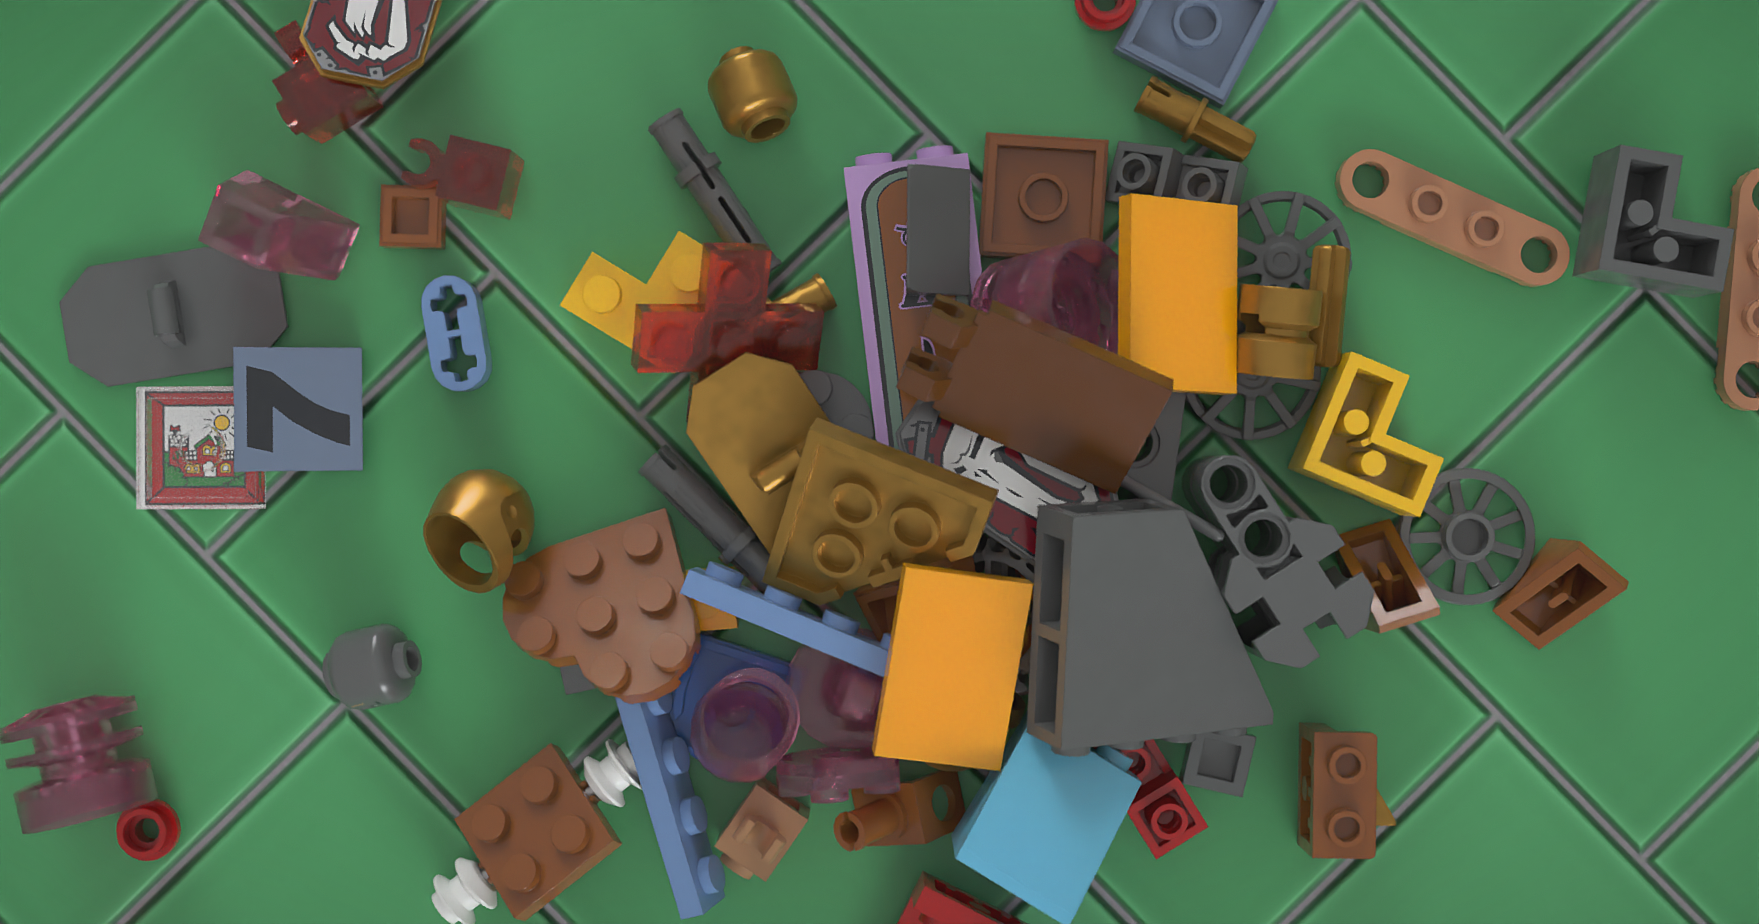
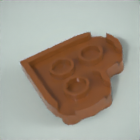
(609, 608)

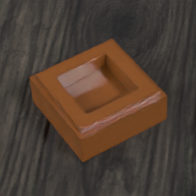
(412, 218)

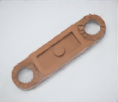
(1452, 218)
(1740, 299)

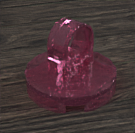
(835, 697)

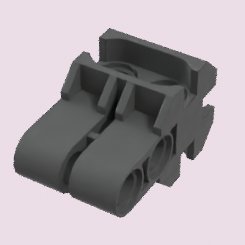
(1280, 573)

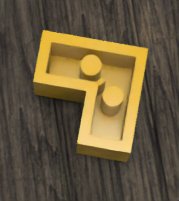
(609, 295)
(1349, 443)

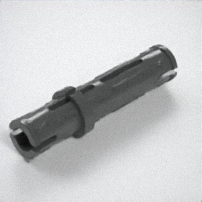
(704, 180)
(708, 515)

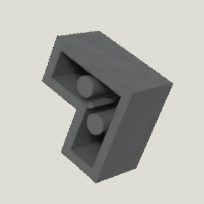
(1631, 231)

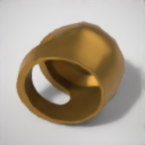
(480, 510)

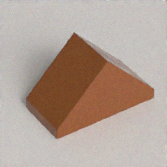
(1399, 587)
(1558, 591)

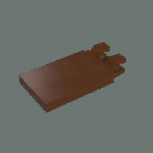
(1037, 389)

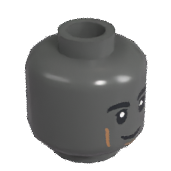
(371, 667)

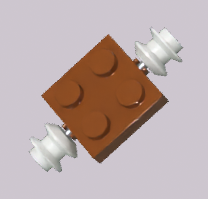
(536, 833)

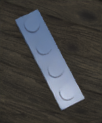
(780, 613)
(674, 808)

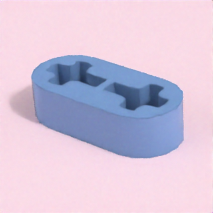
(442, 337)

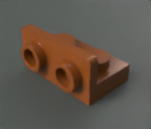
(1337, 792)

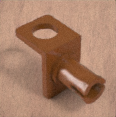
(900, 816)

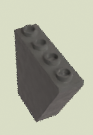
(1132, 633)

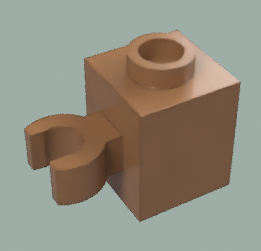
(761, 831)

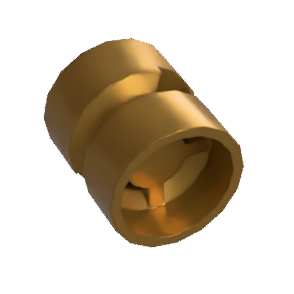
(1277, 331)

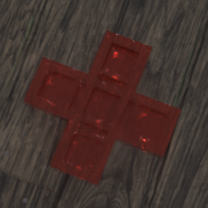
(726, 320)

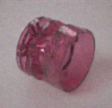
(1061, 285)
(78, 763)

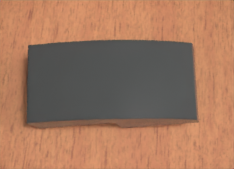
(1171, 174)

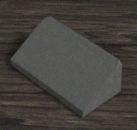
(937, 231)

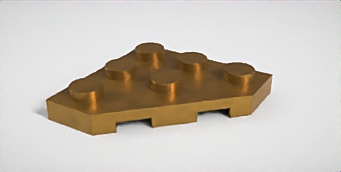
(866, 511)

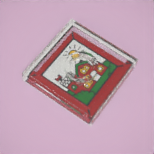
(189, 451)

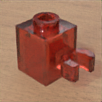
(315, 103)
(470, 175)

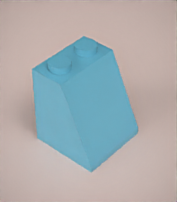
(1046, 821)

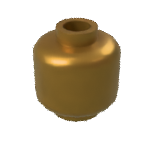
(752, 94)

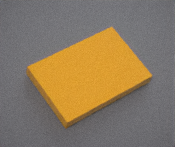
(1179, 290)
(951, 667)

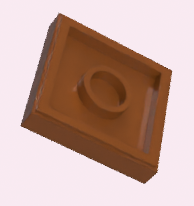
(1040, 192)

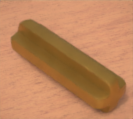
(1330, 275)

